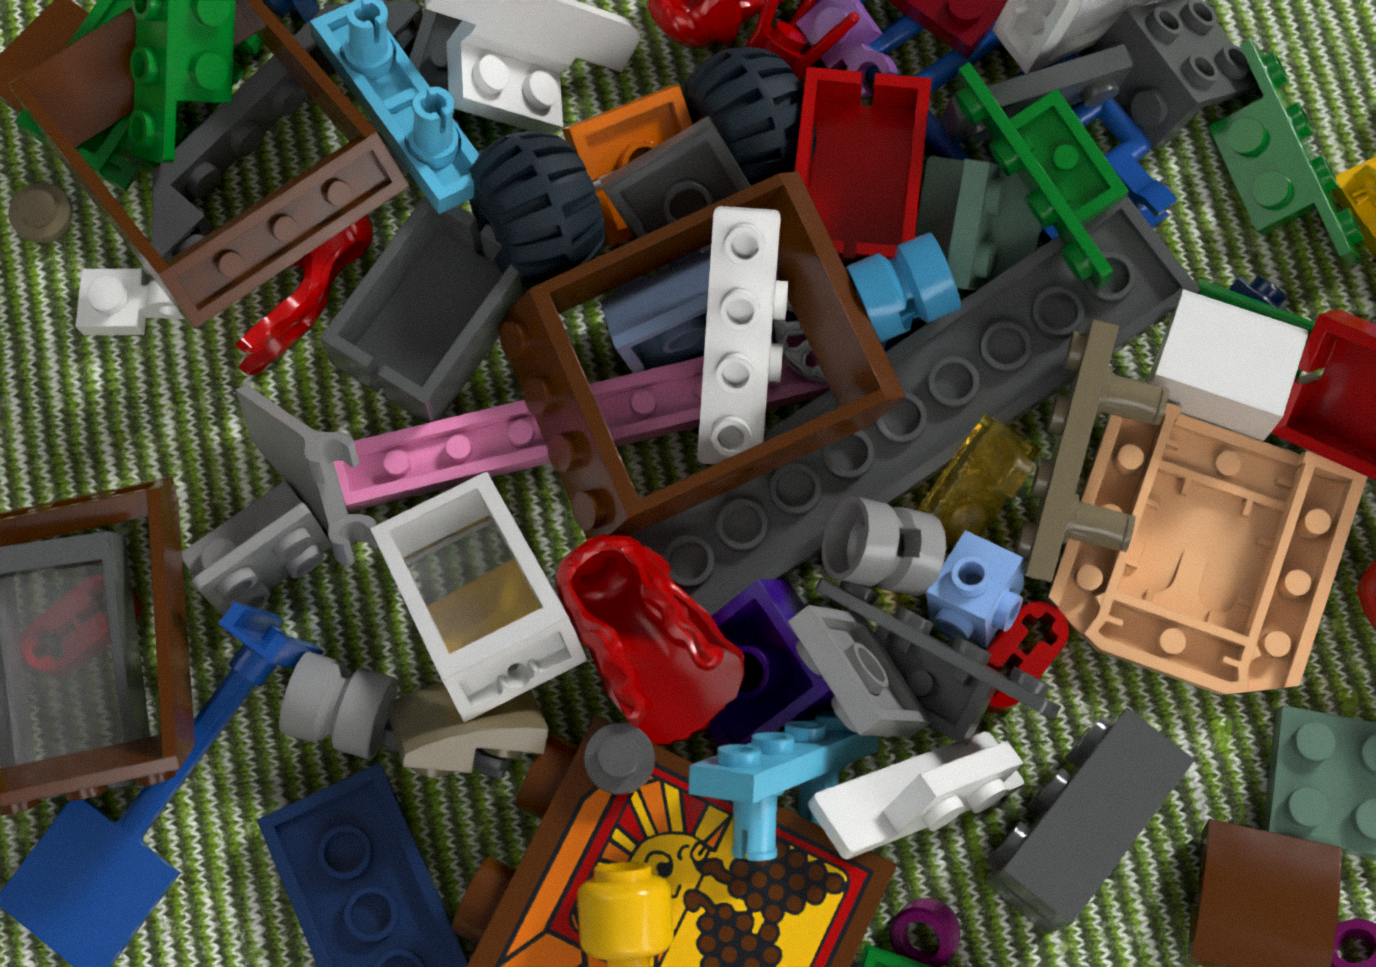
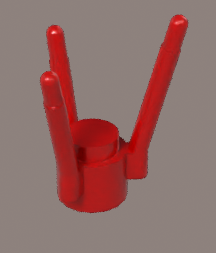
(790, 42)

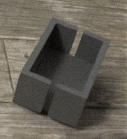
(425, 312)
(1085, 819)

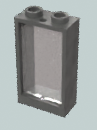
(68, 649)

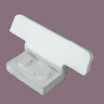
(511, 55)

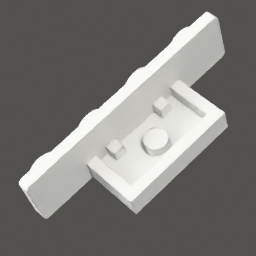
(739, 331)
(917, 794)

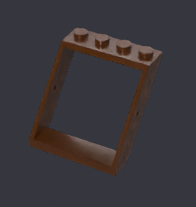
(92, 88)
(569, 413)
(145, 759)

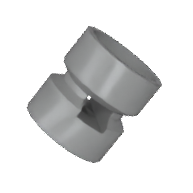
(883, 546)
(328, 702)

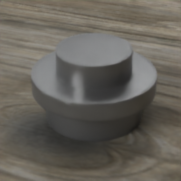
(619, 758)

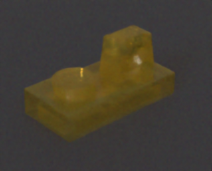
(980, 478)

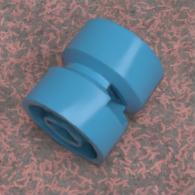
(905, 287)

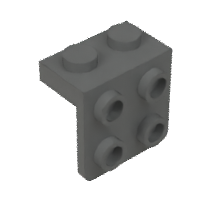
(1178, 65)

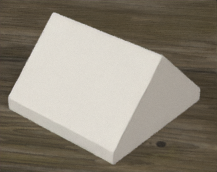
(1228, 364)

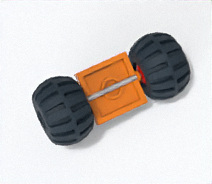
(548, 191)

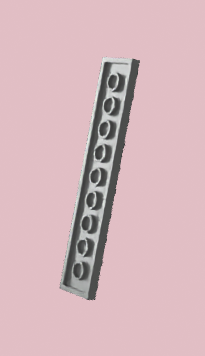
(988, 358)

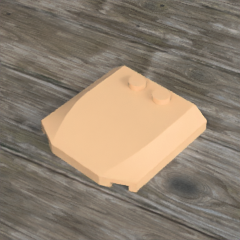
(1226, 548)

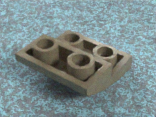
(438, 741)

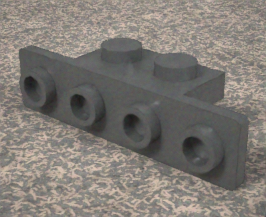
(946, 679)

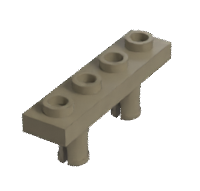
(1072, 419)

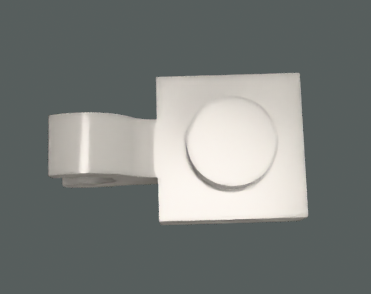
(120, 302)

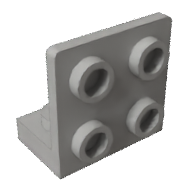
(256, 550)

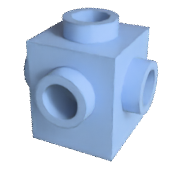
(976, 591)

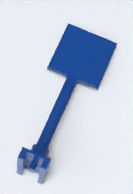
(94, 876)

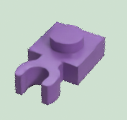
(855, 46)

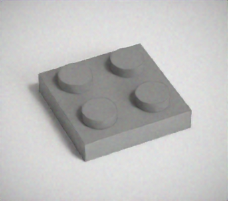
(865, 681)

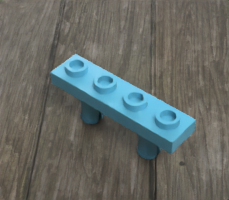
(399, 101)
(761, 771)

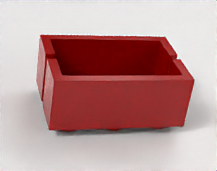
(864, 158)
(1338, 410)

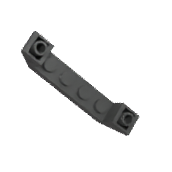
(238, 130)

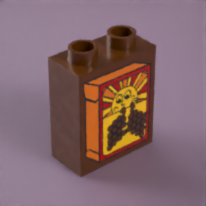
(725, 910)

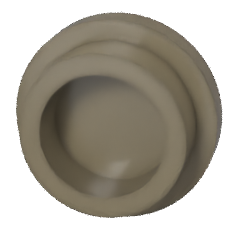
(40, 212)

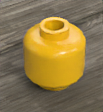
(625, 914)

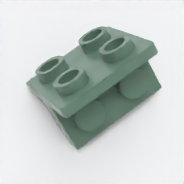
(976, 218)

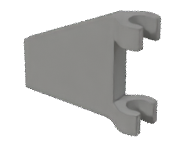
(306, 463)

